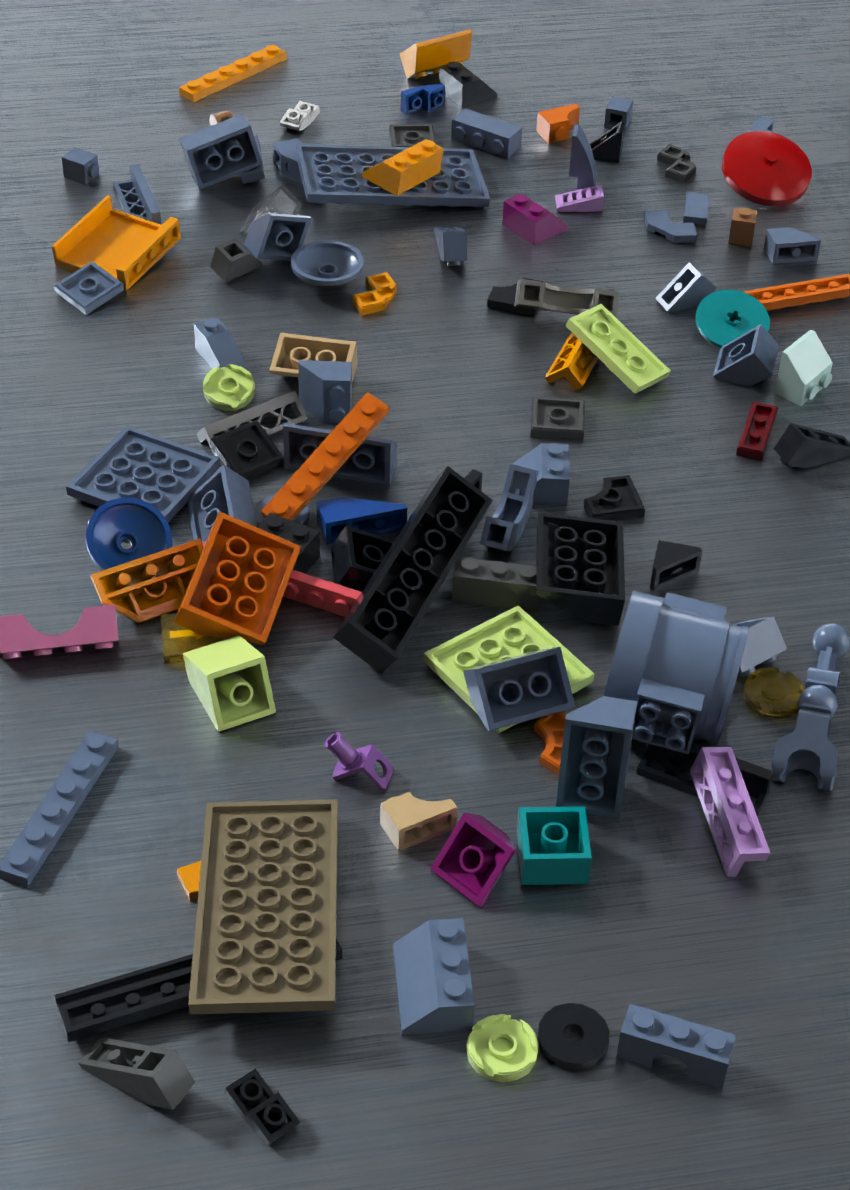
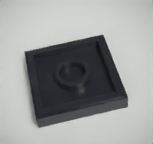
(247, 450)

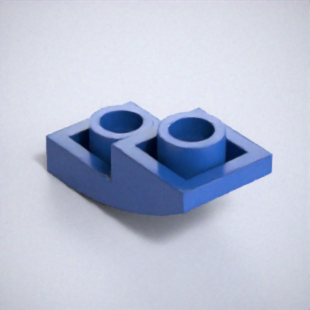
(425, 97)

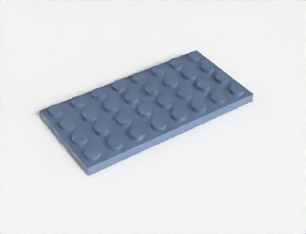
(336, 177)

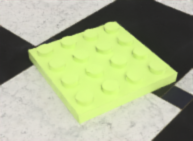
(496, 640)

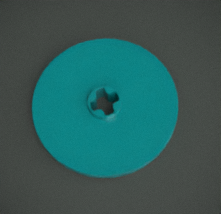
(720, 307)

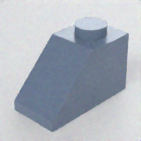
(790, 246)
(685, 290)

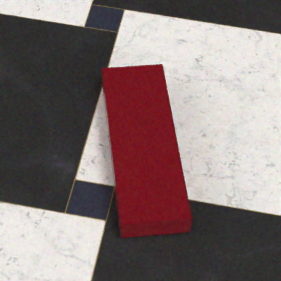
(757, 431)

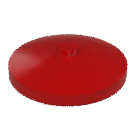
(766, 168)

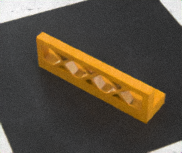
(573, 363)

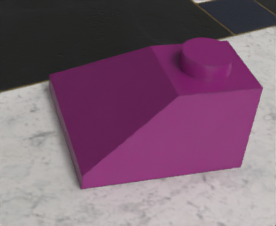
(474, 857)

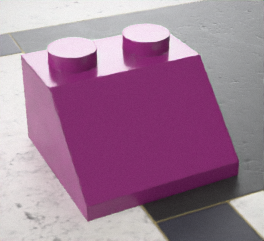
(530, 220)

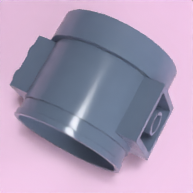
(678, 667)

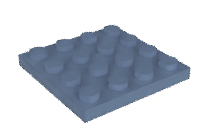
(144, 469)

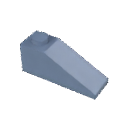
(451, 244)
(216, 344)

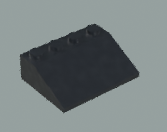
(581, 566)

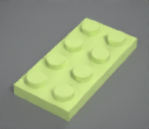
(618, 348)

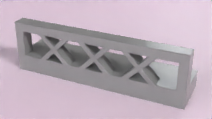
(257, 413)

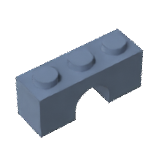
(699, 1047)

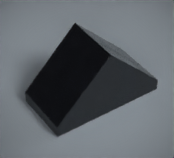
(609, 145)
(674, 563)

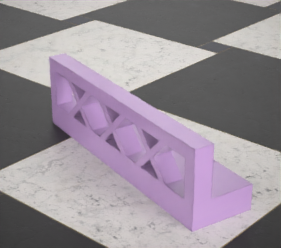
(728, 809)

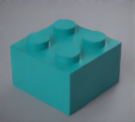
(553, 845)

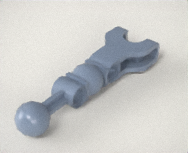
(809, 743)

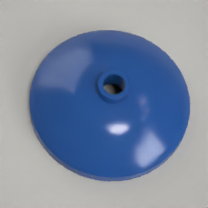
(126, 522)

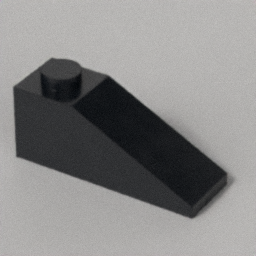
(810, 447)

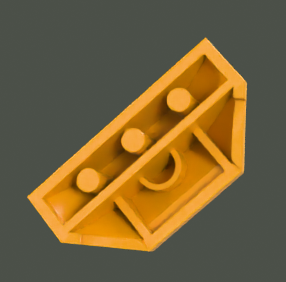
(149, 584)

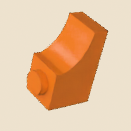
(557, 122)

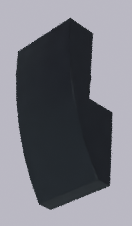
(260, 1108)

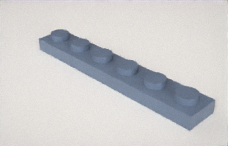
(57, 808)

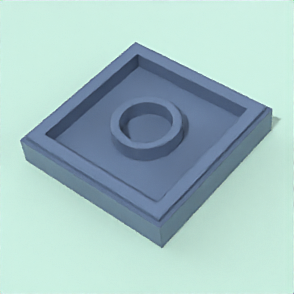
(89, 287)

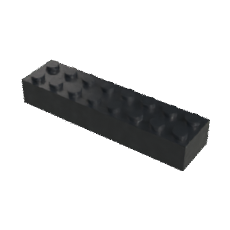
(413, 570)

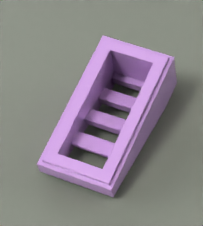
(582, 200)

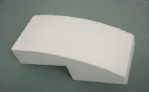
(300, 116)

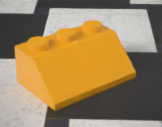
(433, 53)
(407, 168)

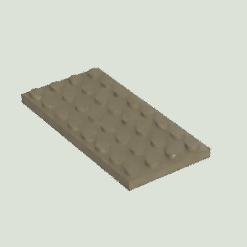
(266, 908)

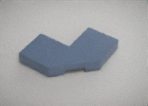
(660, 222)

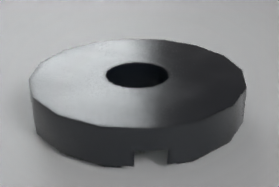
(577, 1019)

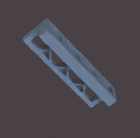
(140, 193)

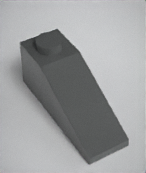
(140, 1070)

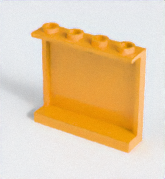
(116, 242)

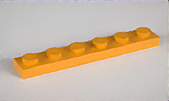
(232, 73)

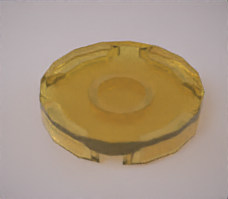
(773, 692)

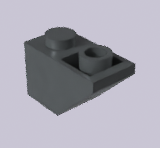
(233, 260)

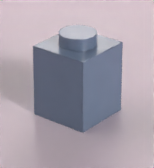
(618, 110)
(80, 166)

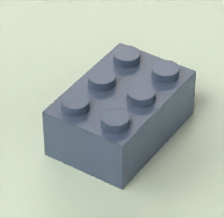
(221, 151)

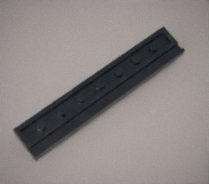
(128, 998)

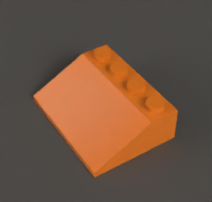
(237, 582)

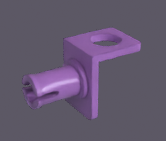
(357, 760)

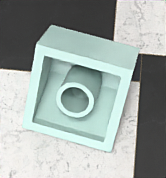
(803, 369)

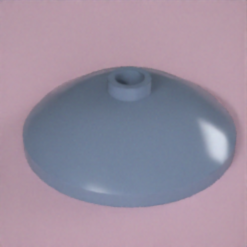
(327, 263)

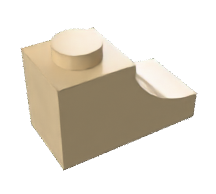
(416, 820)

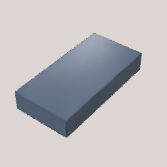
(696, 208)

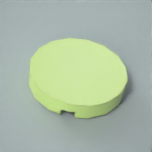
(229, 387)
(502, 1048)

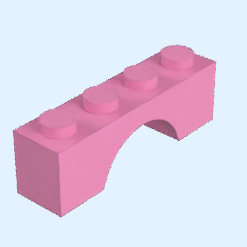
(95, 627)

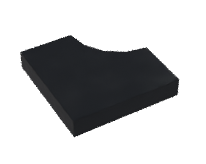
(504, 299)
(615, 501)

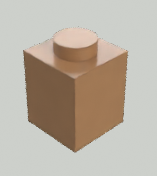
(742, 227)

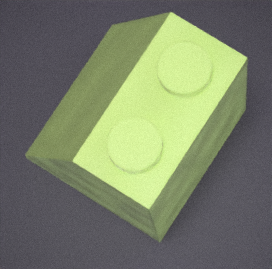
(230, 682)

